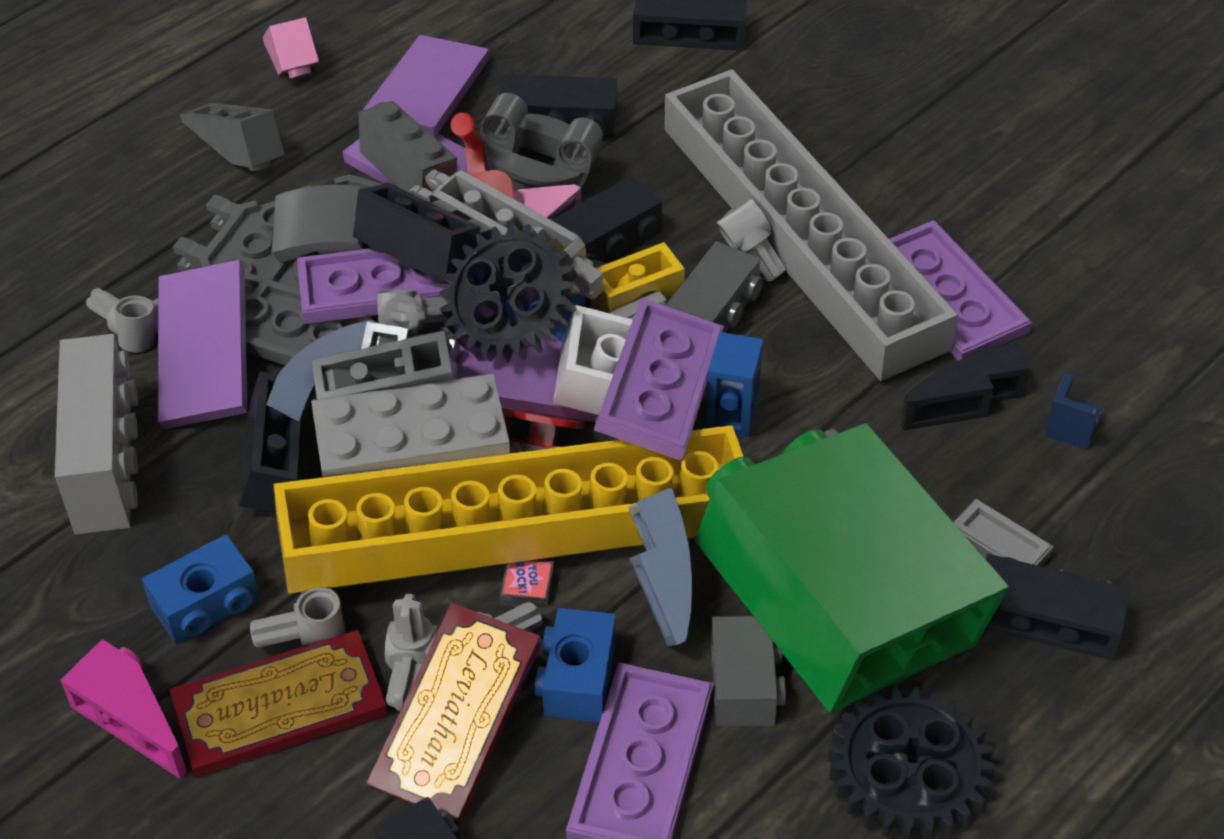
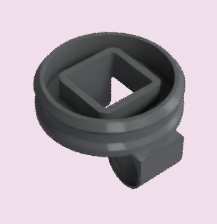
(510, 128)

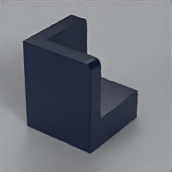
(1071, 418)

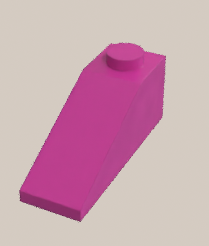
(117, 697)

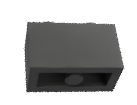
(745, 673)

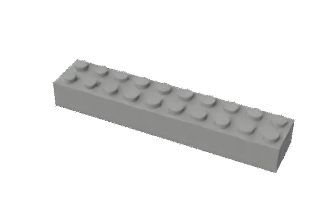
(816, 228)

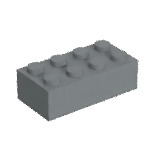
(410, 426)
(95, 434)

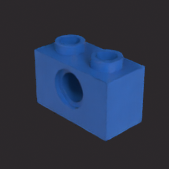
(734, 382)
(201, 589)
(581, 689)

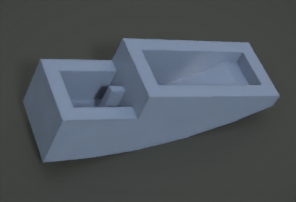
(295, 382)
(666, 564)

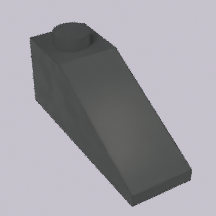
(238, 133)
(386, 366)

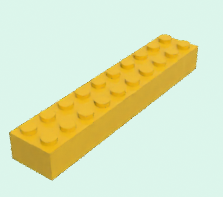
(485, 509)

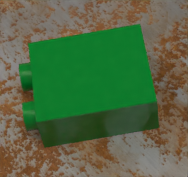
(847, 563)

